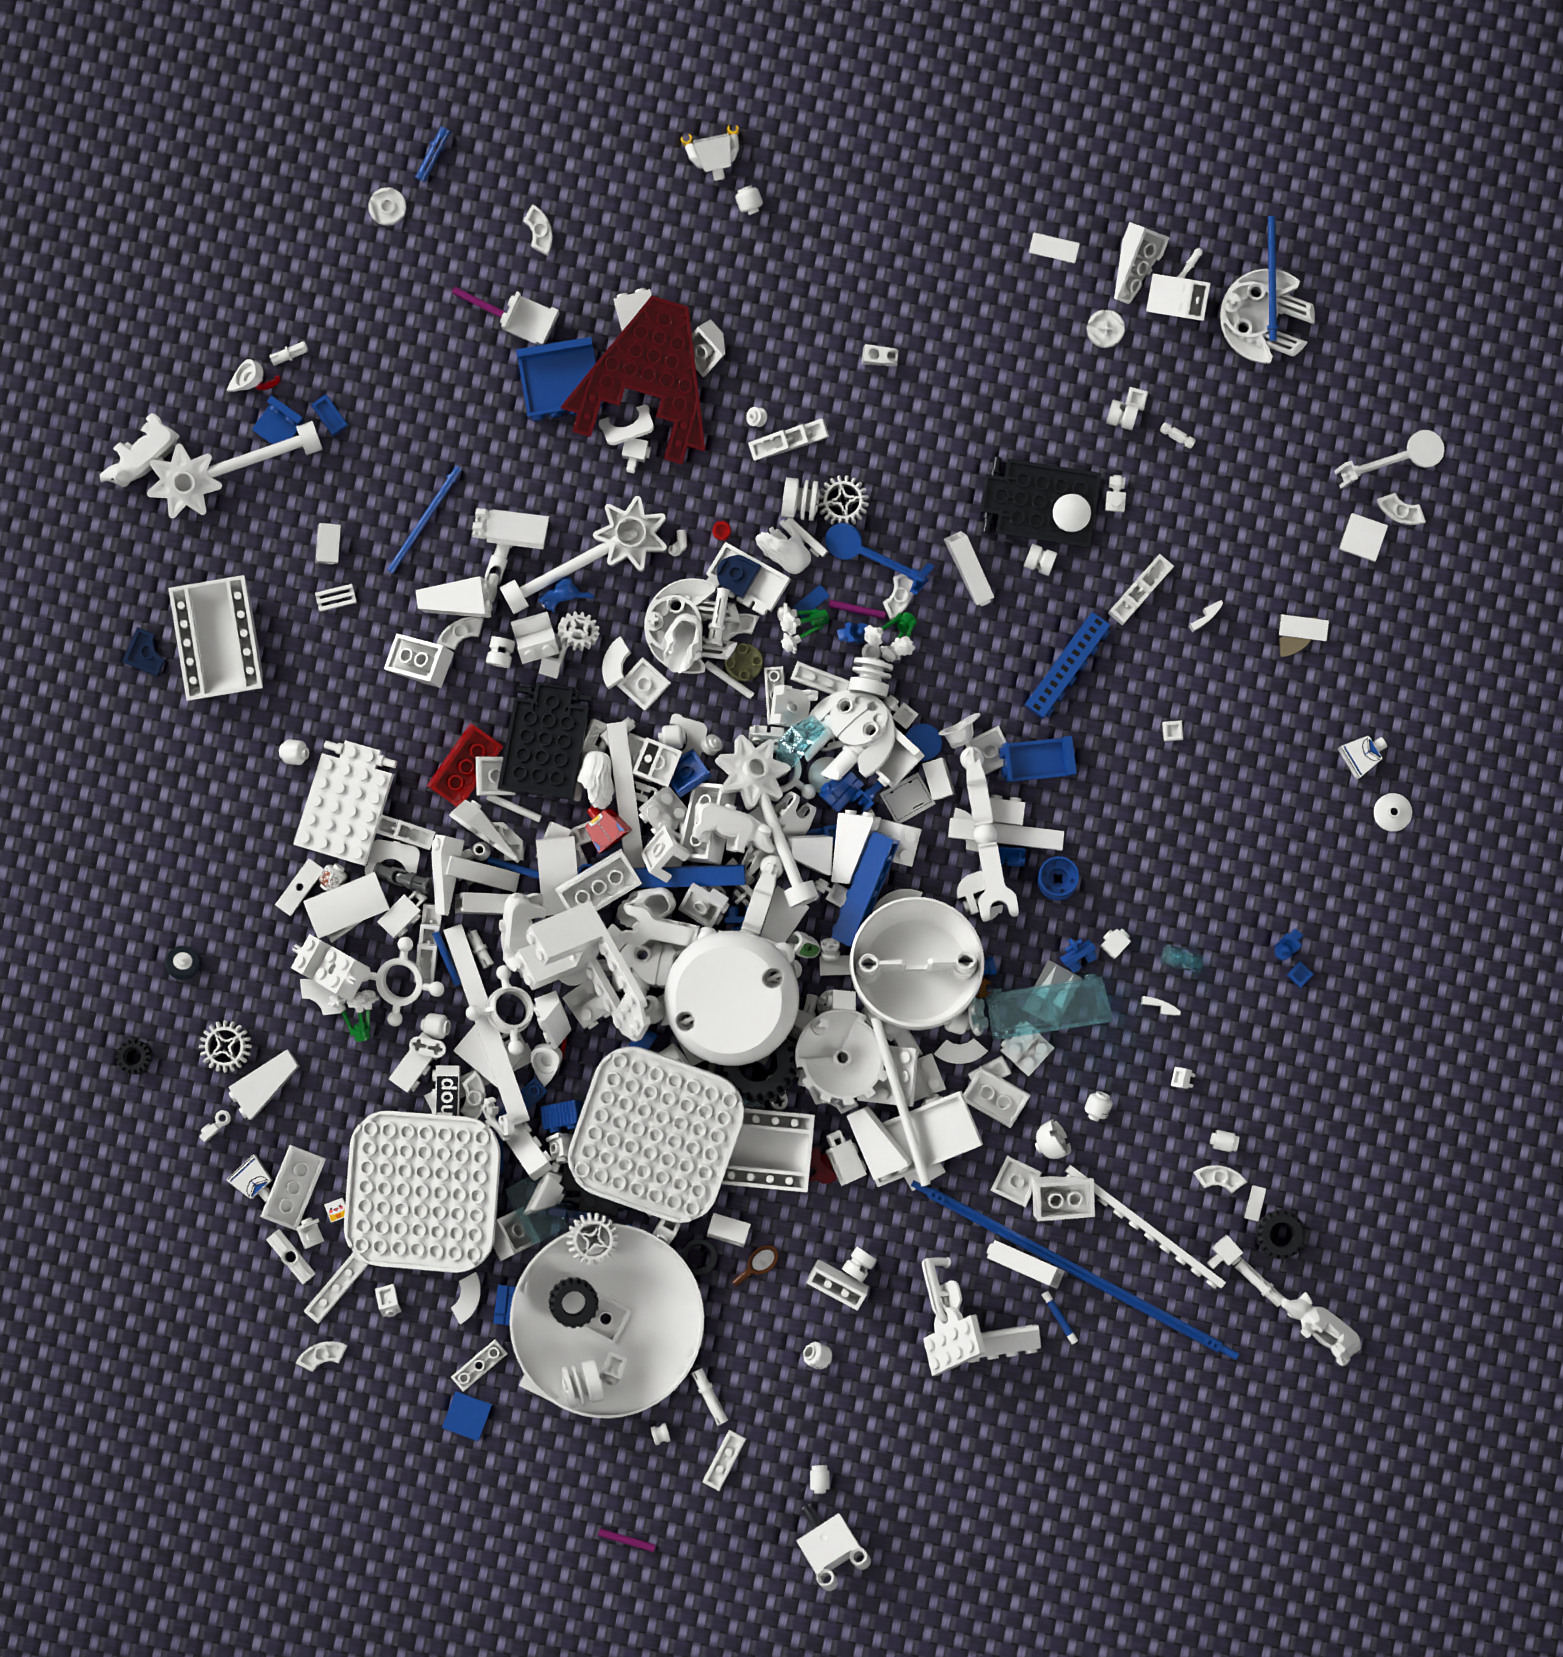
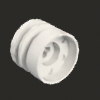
(800, 499)
(871, 676)
(582, 1384)

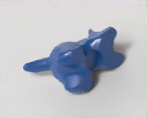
(563, 591)

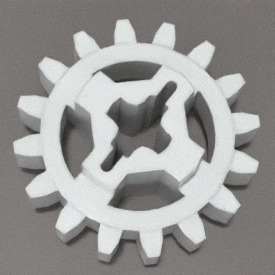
(578, 631)

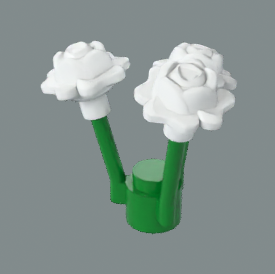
(789, 624)
(902, 644)
(361, 1000)

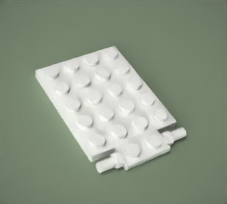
(345, 802)

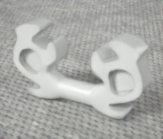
(506, 1122)

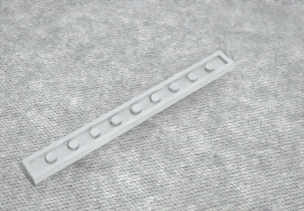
(1151, 1233)

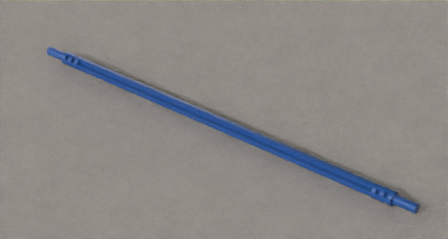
(1075, 1270)

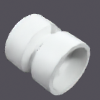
(1122, 415)
(1040, 559)
(498, 658)
(859, 1264)

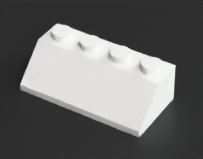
(1010, 1342)

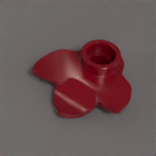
(822, 1167)

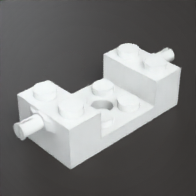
(329, 967)

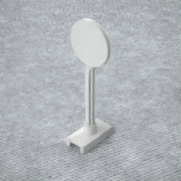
(1423, 449)

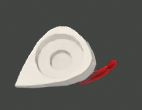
(250, 376)
(547, 1060)

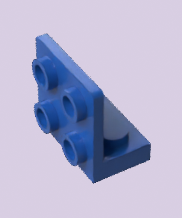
(277, 422)

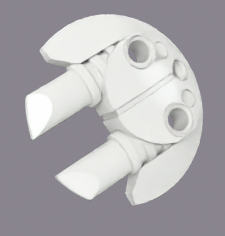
(1243, 309)
(694, 600)
(853, 730)
(652, 970)

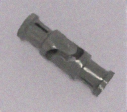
(401, 878)

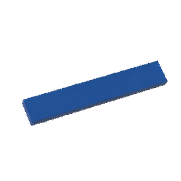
(701, 875)

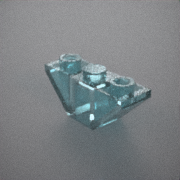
(798, 740)
(1181, 959)

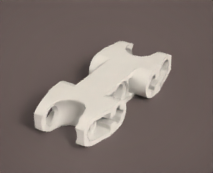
(792, 824)

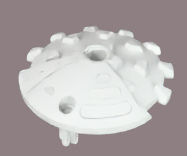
(835, 1034)

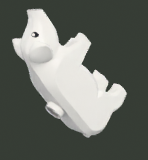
(136, 458)
(731, 824)
(517, 918)
(1324, 1327)

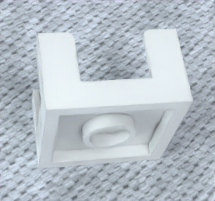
(790, 705)
(661, 849)

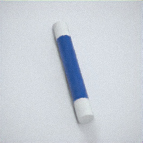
(1059, 1317)

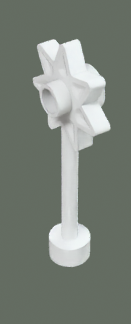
(187, 479)
(627, 536)
(754, 775)

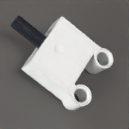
(830, 1546)

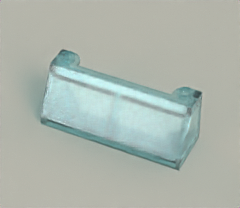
(1048, 1007)

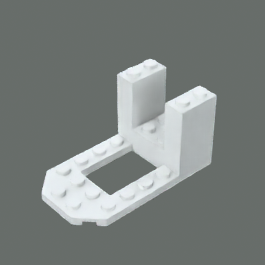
(570, 944)

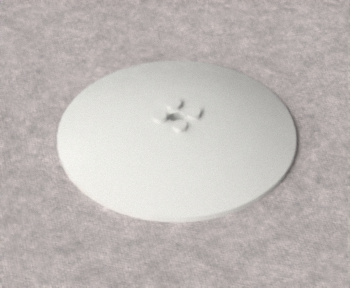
(652, 1322)

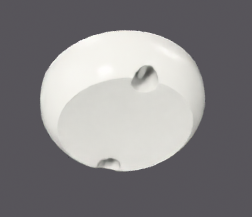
(916, 963)
(730, 998)

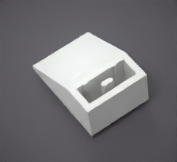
(1178, 297)

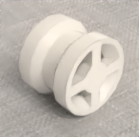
(830, 949)
(660, 1434)

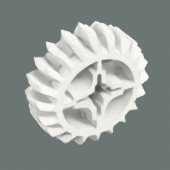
(851, 498)
(217, 1052)
(596, 1230)

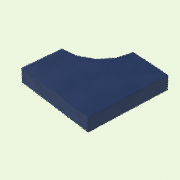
(143, 654)

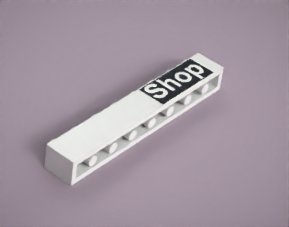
(447, 1090)

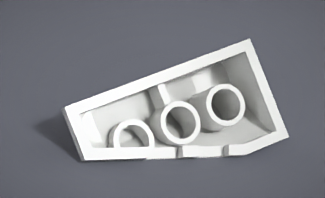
(1138, 254)
(477, 822)
(444, 885)

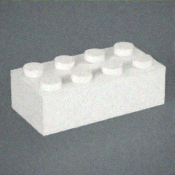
(702, 852)

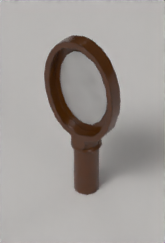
(759, 1262)

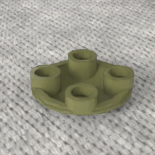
(744, 662)

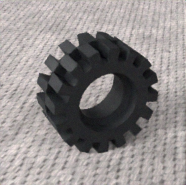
(122, 1056)

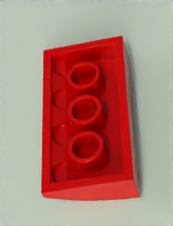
(457, 773)

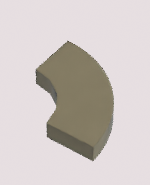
(1292, 645)

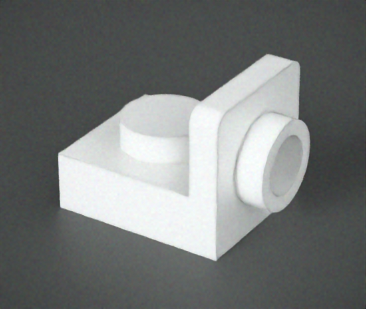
(309, 1233)
(388, 1301)
(612, 1369)

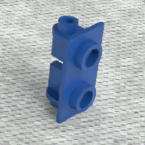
(1012, 856)

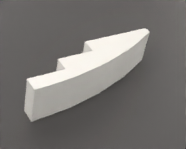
(788, 439)
(1140, 589)
(405, 832)
(482, 873)
(427, 947)

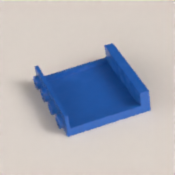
(552, 374)

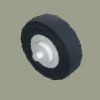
(182, 963)

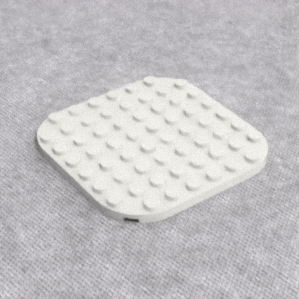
(655, 1134)
(422, 1191)

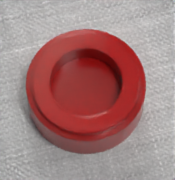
(721, 530)

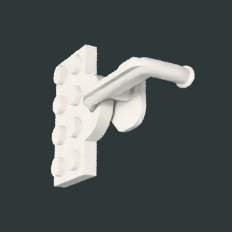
(954, 1338)

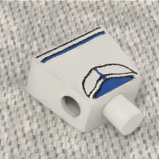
(1362, 754)
(252, 1179)

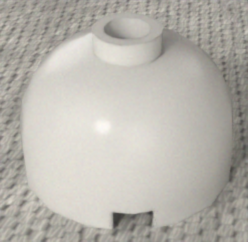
(1051, 1140)

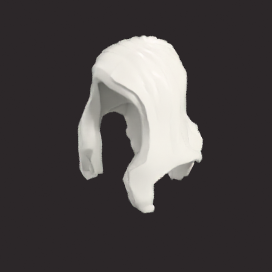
(788, 553)
(682, 643)
(596, 778)
(658, 899)

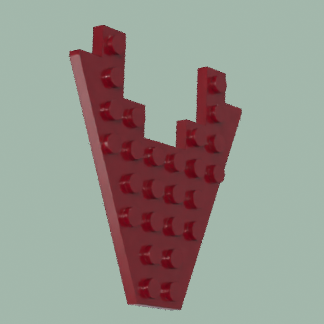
(654, 359)

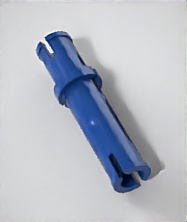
(442, 134)

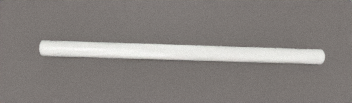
(900, 1101)

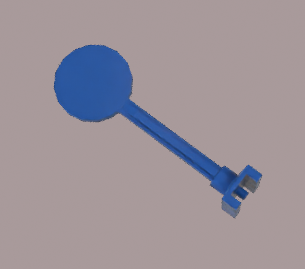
(846, 542)
(926, 739)

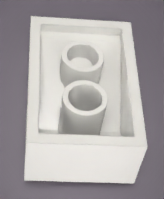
(419, 660)
(908, 839)
(1062, 1198)

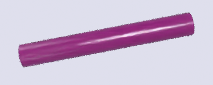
(478, 302)
(857, 609)
(626, 1540)

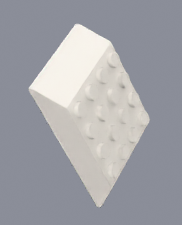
(216, 638)
(772, 1151)

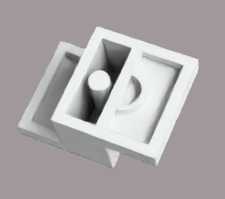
(652, 760)

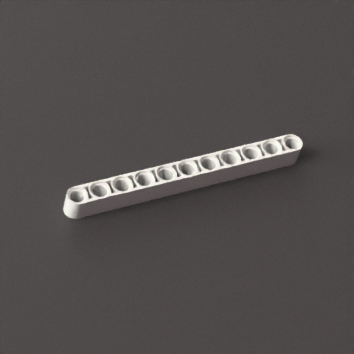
(489, 1035)

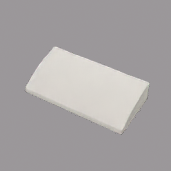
(600, 883)
(346, 905)

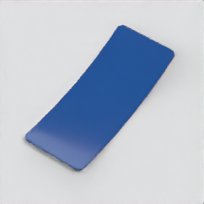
(812, 600)

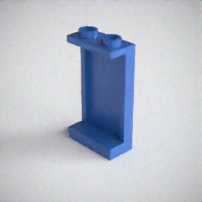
(1038, 759)

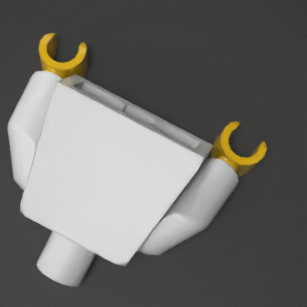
(713, 152)

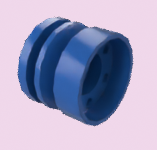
(1058, 867)

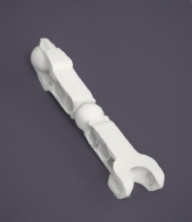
(986, 836)
(771, 869)
(674, 931)

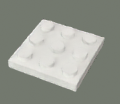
(906, 1067)

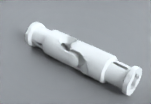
(498, 560)

